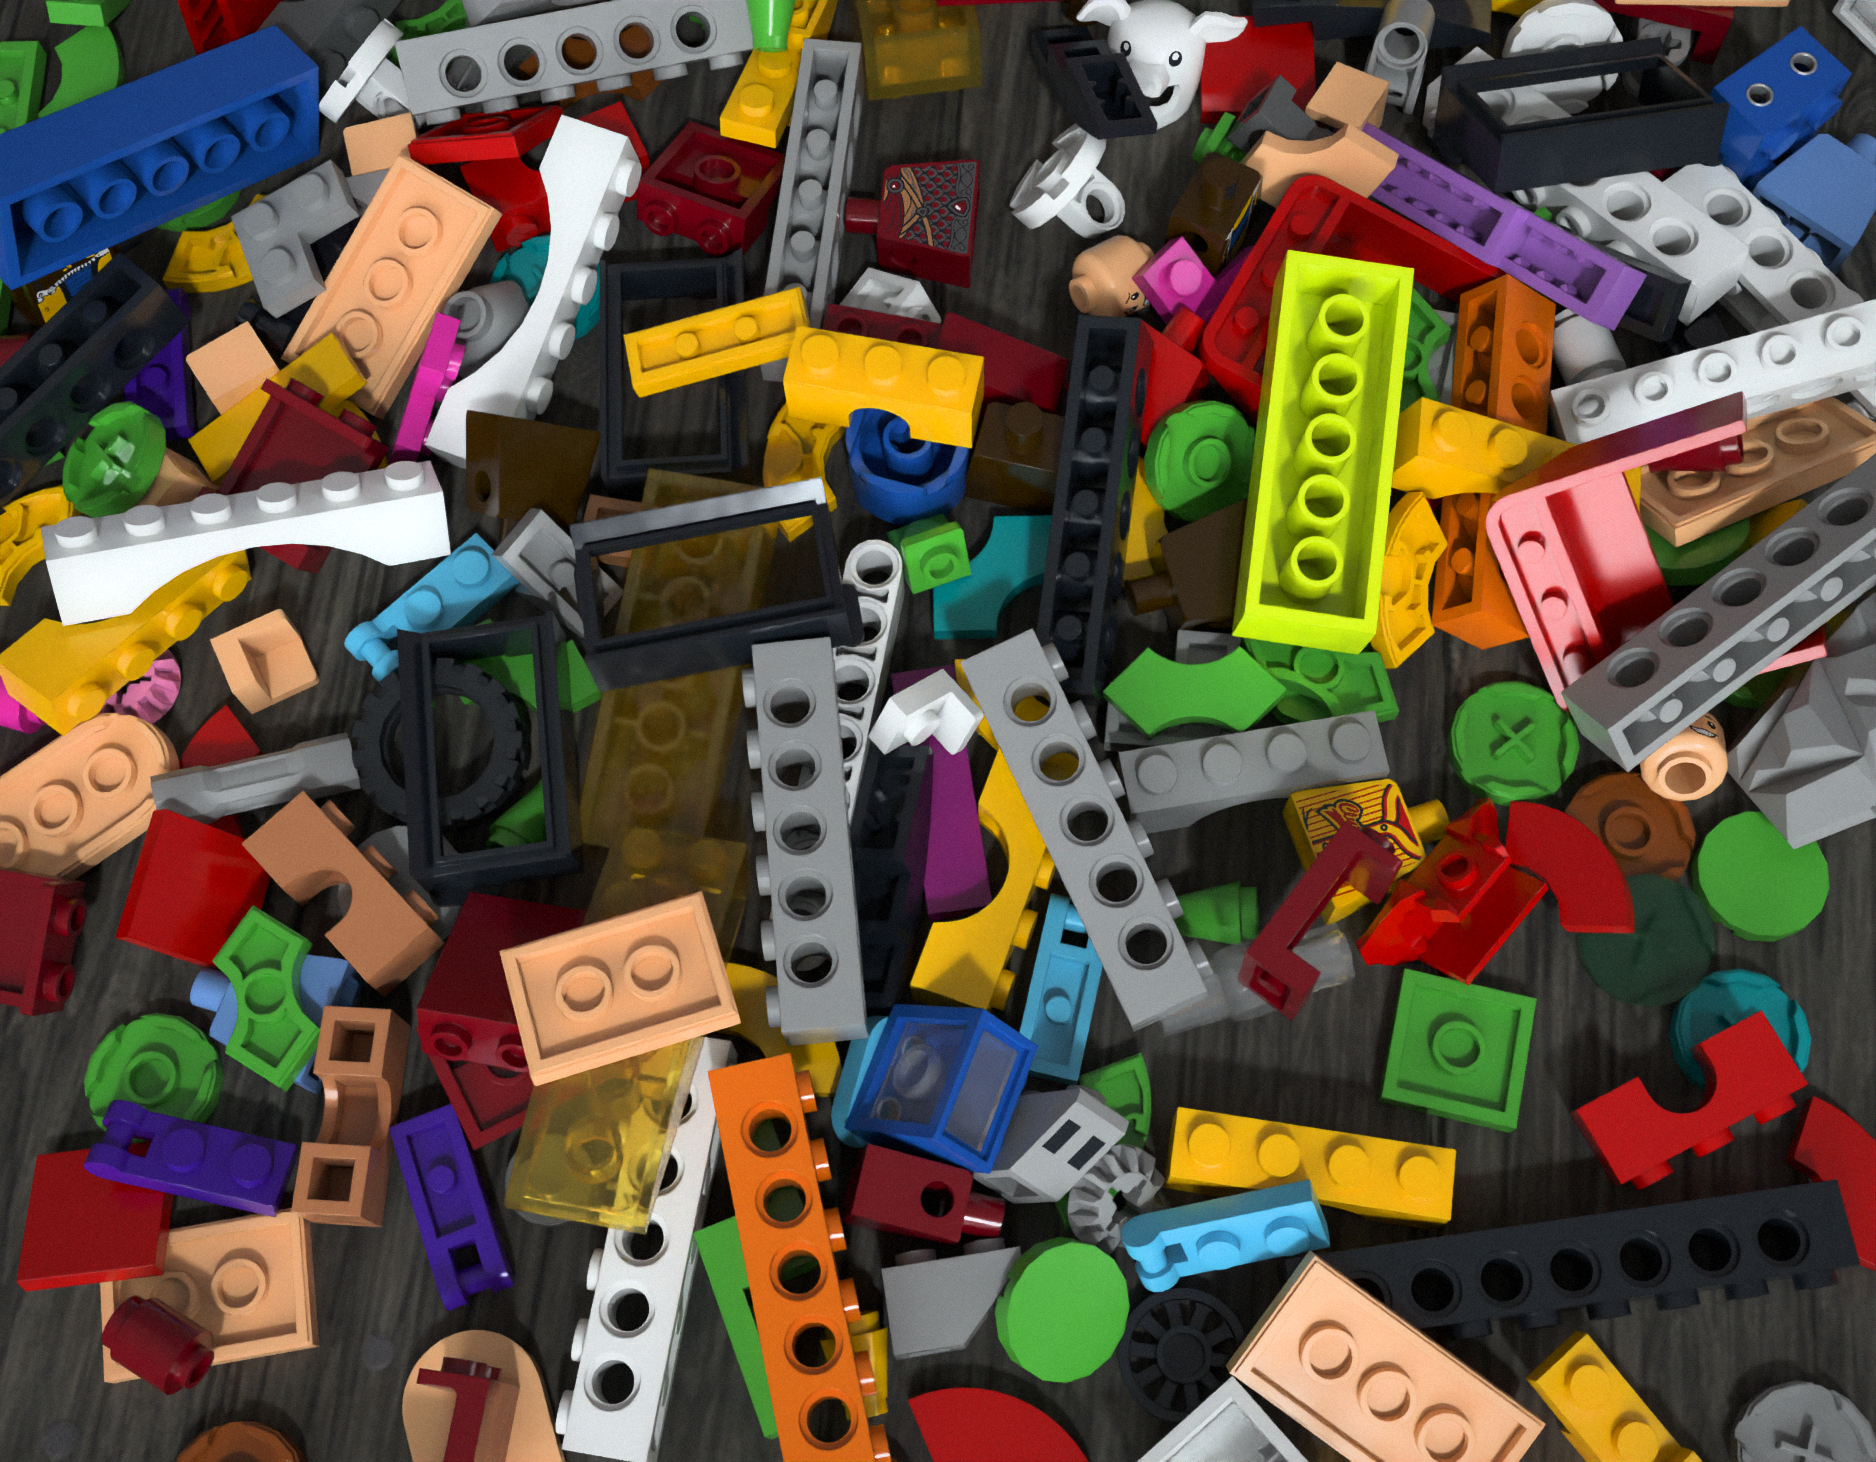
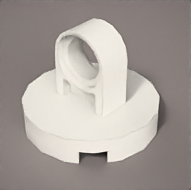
(1565, 26)
(371, 80)
(1063, 185)

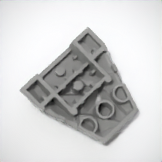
(1814, 739)

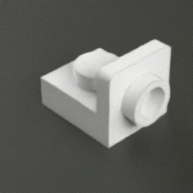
(891, 295)
(924, 709)

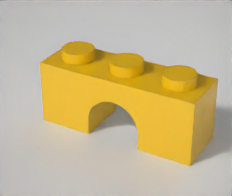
(925, 386)

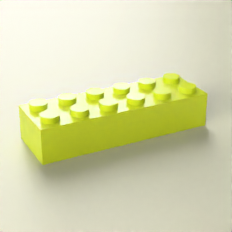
(1324, 453)

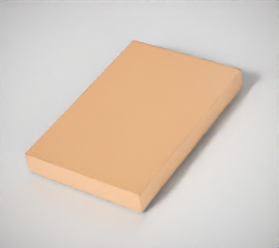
(618, 988)
(237, 1279)

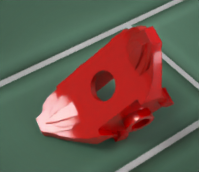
(1455, 903)

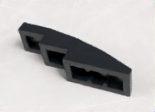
(1454, 25)
(1092, 83)
(890, 867)

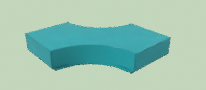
(1001, 571)

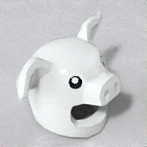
(1162, 45)

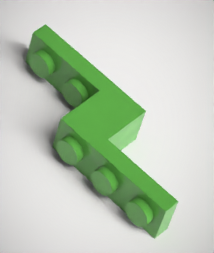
(727, 1273)

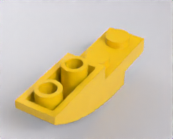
(767, 86)
(1600, 1408)

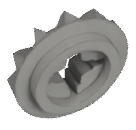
(1090, 1205)

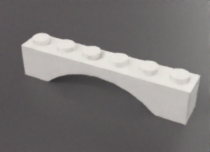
(586, 182)
(118, 560)

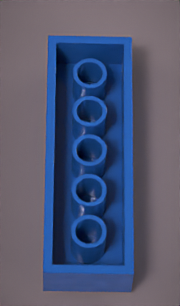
(153, 151)

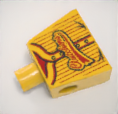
(1318, 813)

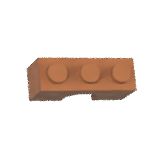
(382, 931)
(362, 1073)

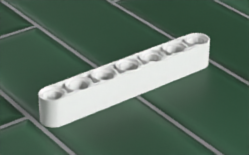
(861, 665)

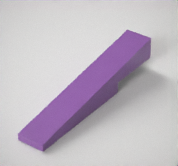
(1507, 235)

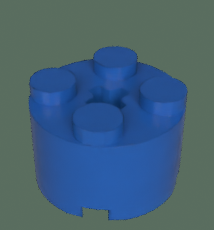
(901, 475)

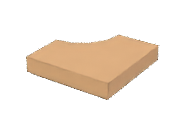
(1345, 157)

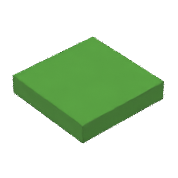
(1457, 1050)

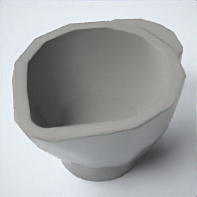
(488, 320)

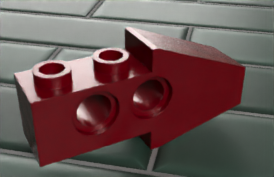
(1012, 367)

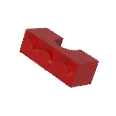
(520, 191)
(1743, 1075)

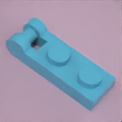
(444, 599)
(1061, 996)
(1225, 1233)

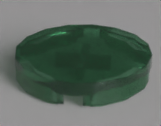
(1663, 954)

